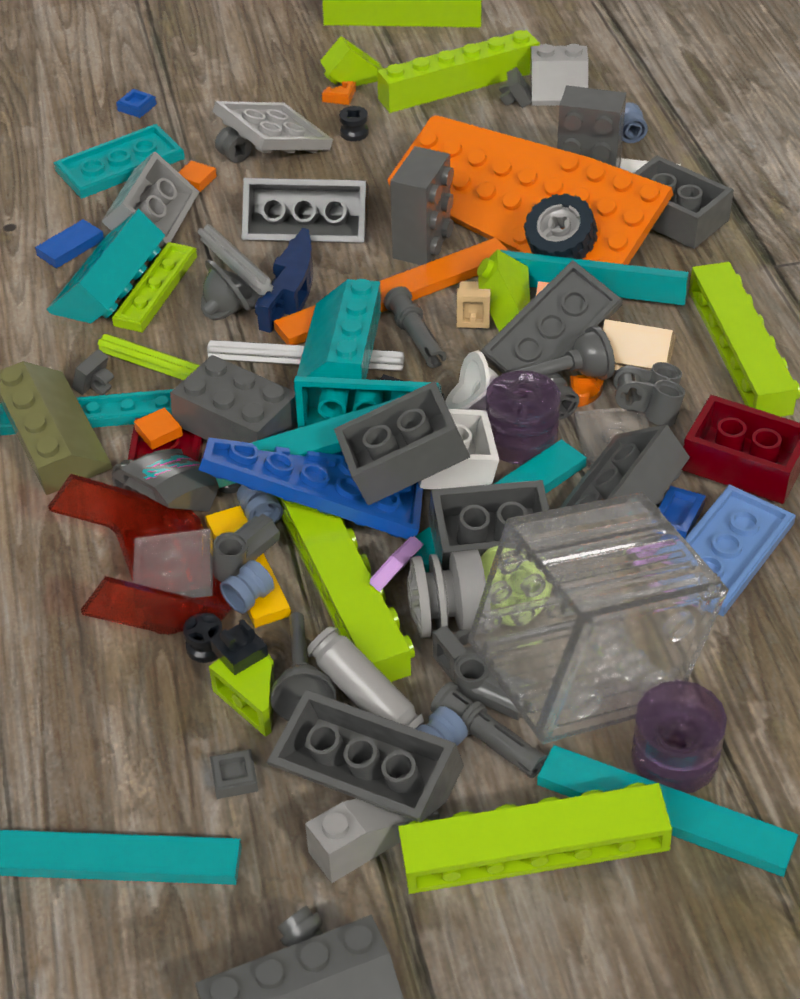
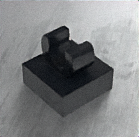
(239, 647)

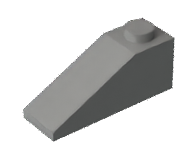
(352, 836)

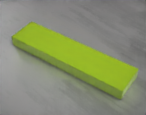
(154, 287)

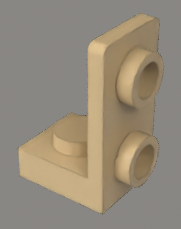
(473, 305)

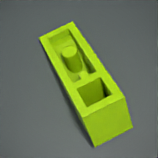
(508, 286)

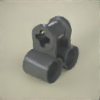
(651, 392)

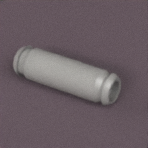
(361, 678)

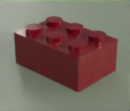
(744, 448)

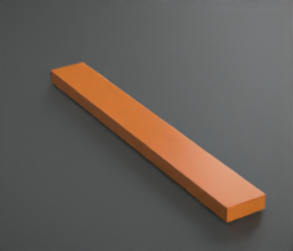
(419, 280)

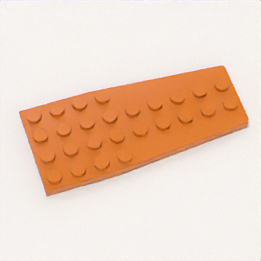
(505, 176)

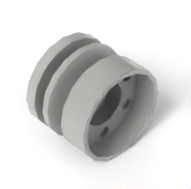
(445, 592)

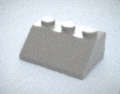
(158, 193)

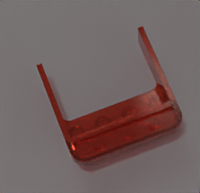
(132, 517)

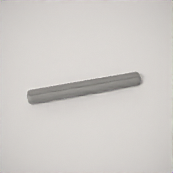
(235, 260)

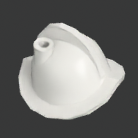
(473, 383)

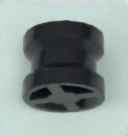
(354, 123)
(199, 627)

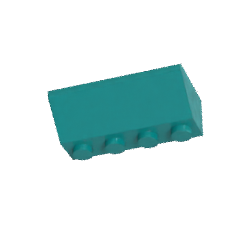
(109, 270)
(343, 332)
(330, 397)

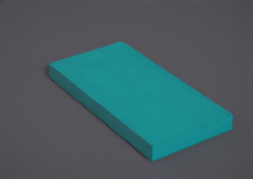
(115, 160)

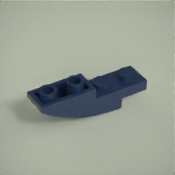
(291, 284)

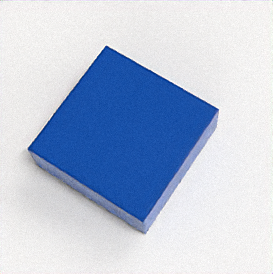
(136, 103)

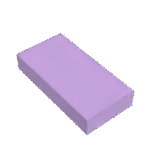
(395, 563)

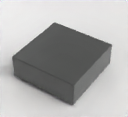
(234, 774)

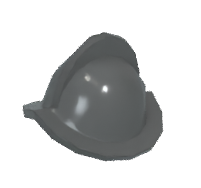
(225, 293)

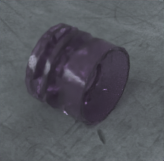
(523, 414)
(678, 735)

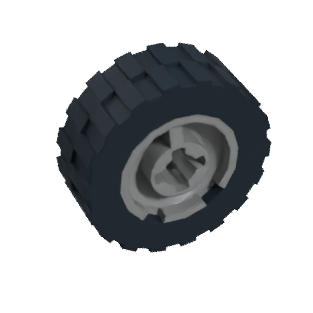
(559, 211)

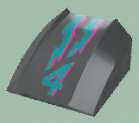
(170, 480)

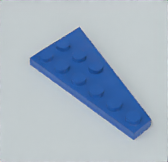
(313, 481)

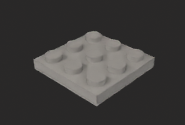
(272, 126)

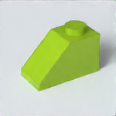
(349, 63)
(247, 691)

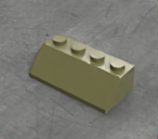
(50, 425)

